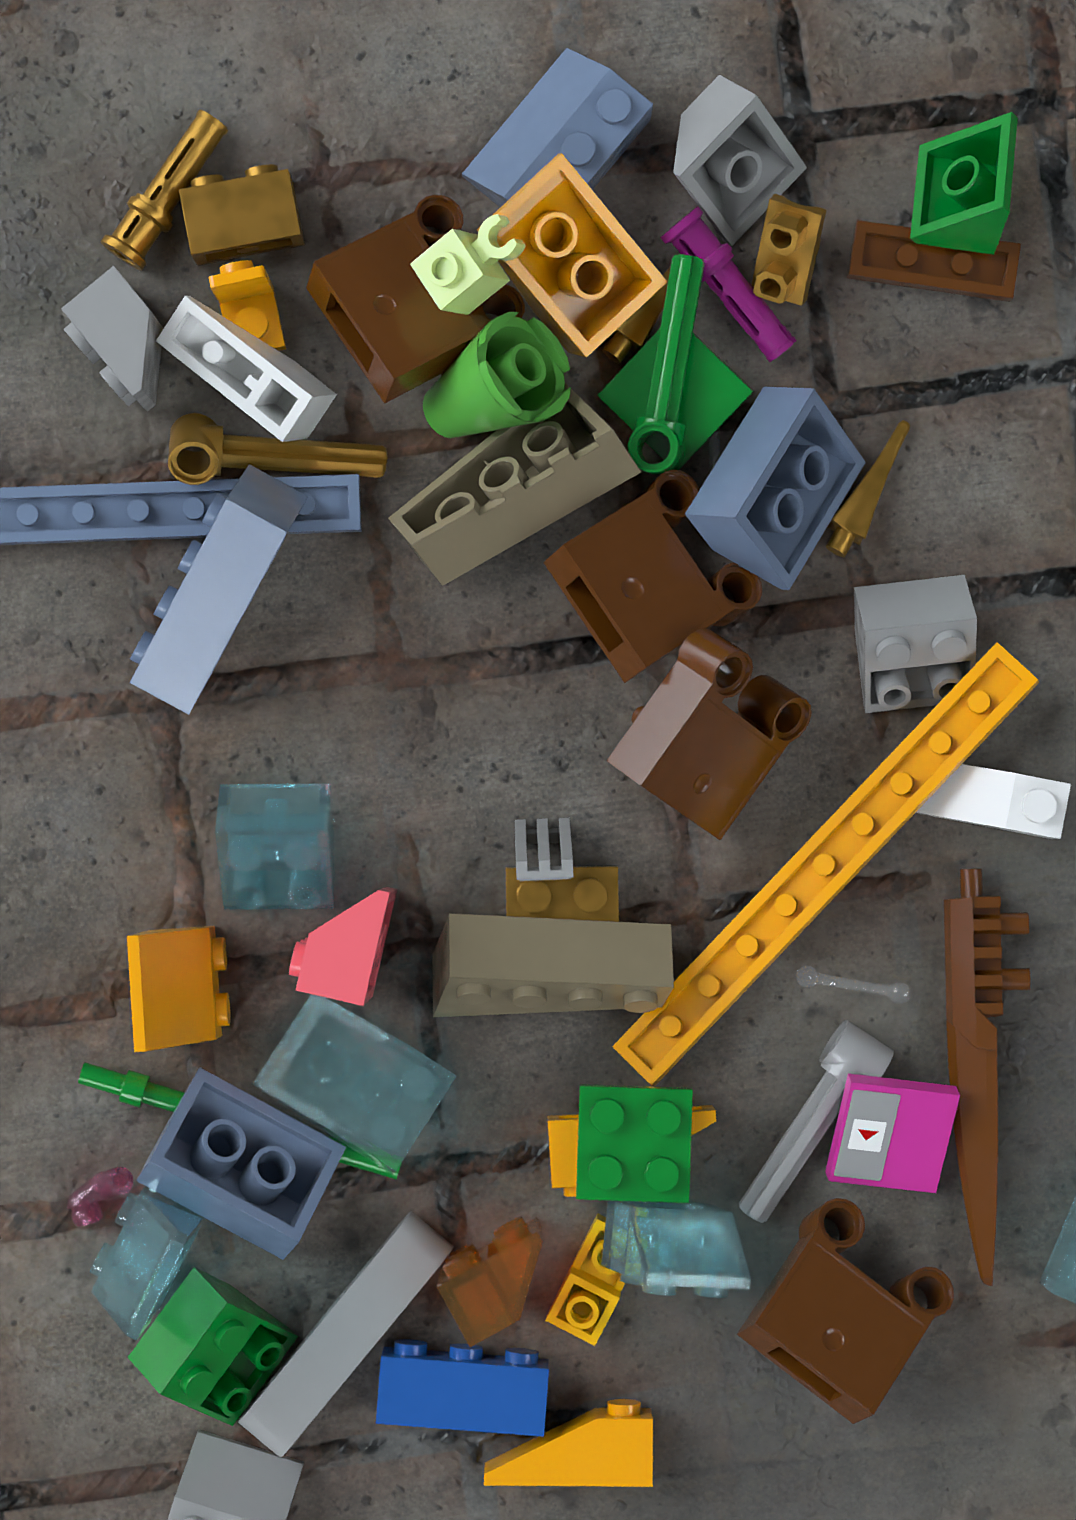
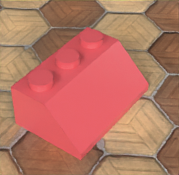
(346, 952)

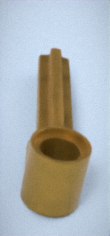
(262, 453)

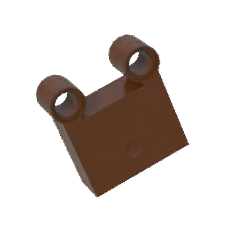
(387, 311)
(640, 583)
(697, 748)
(838, 1325)

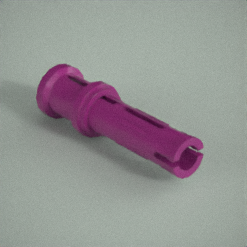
(720, 273)

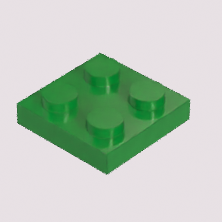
(634, 1143)

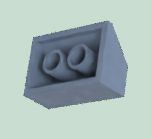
(571, 111)
(777, 485)
(241, 1164)

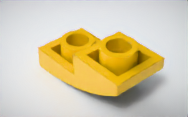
(588, 1290)

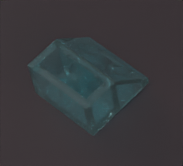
(276, 846)
(674, 1247)

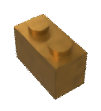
(241, 214)
(586, 896)

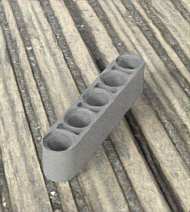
(345, 1334)

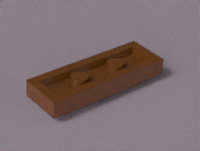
(890, 257)

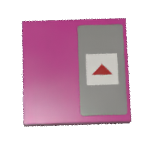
(892, 1133)

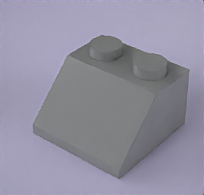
(234, 1482)

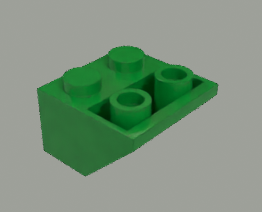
(211, 1347)

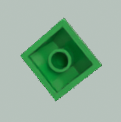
(965, 187)

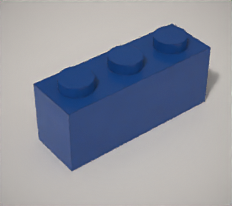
(463, 1388)

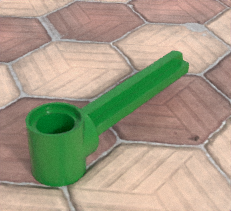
(670, 365)

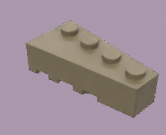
(513, 489)
(549, 966)

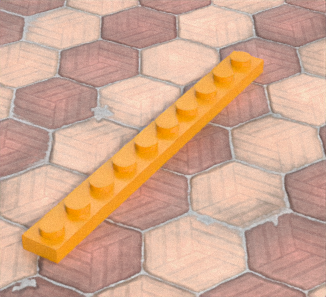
(827, 863)

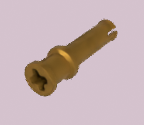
(151, 211)

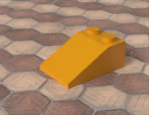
(577, 261)
(176, 987)

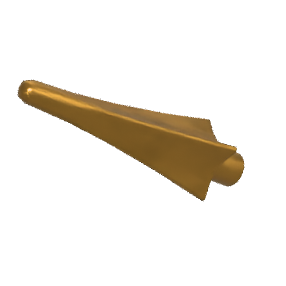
(636, 329)
(855, 515)

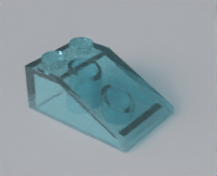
(354, 1081)
(144, 1259)

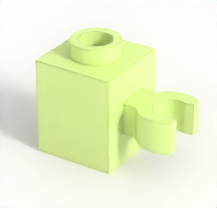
(464, 266)

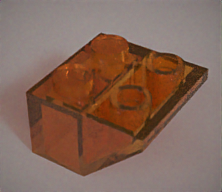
(491, 1284)

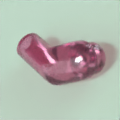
(100, 1187)

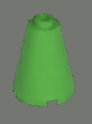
(500, 380)

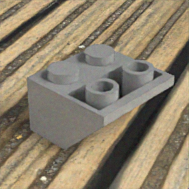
(119, 328)
(913, 641)

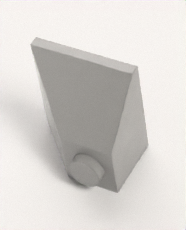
(733, 157)

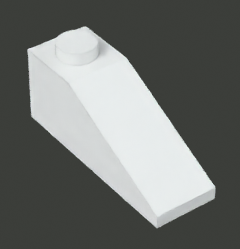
(247, 371)
(1001, 801)

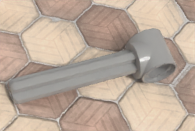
(846, 1052)

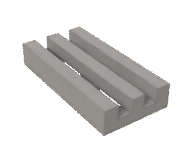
(543, 837)

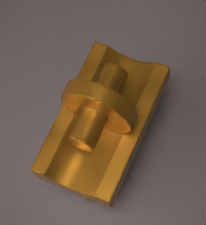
(787, 251)

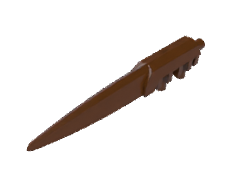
(972, 996)

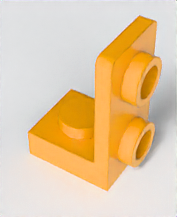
(249, 301)

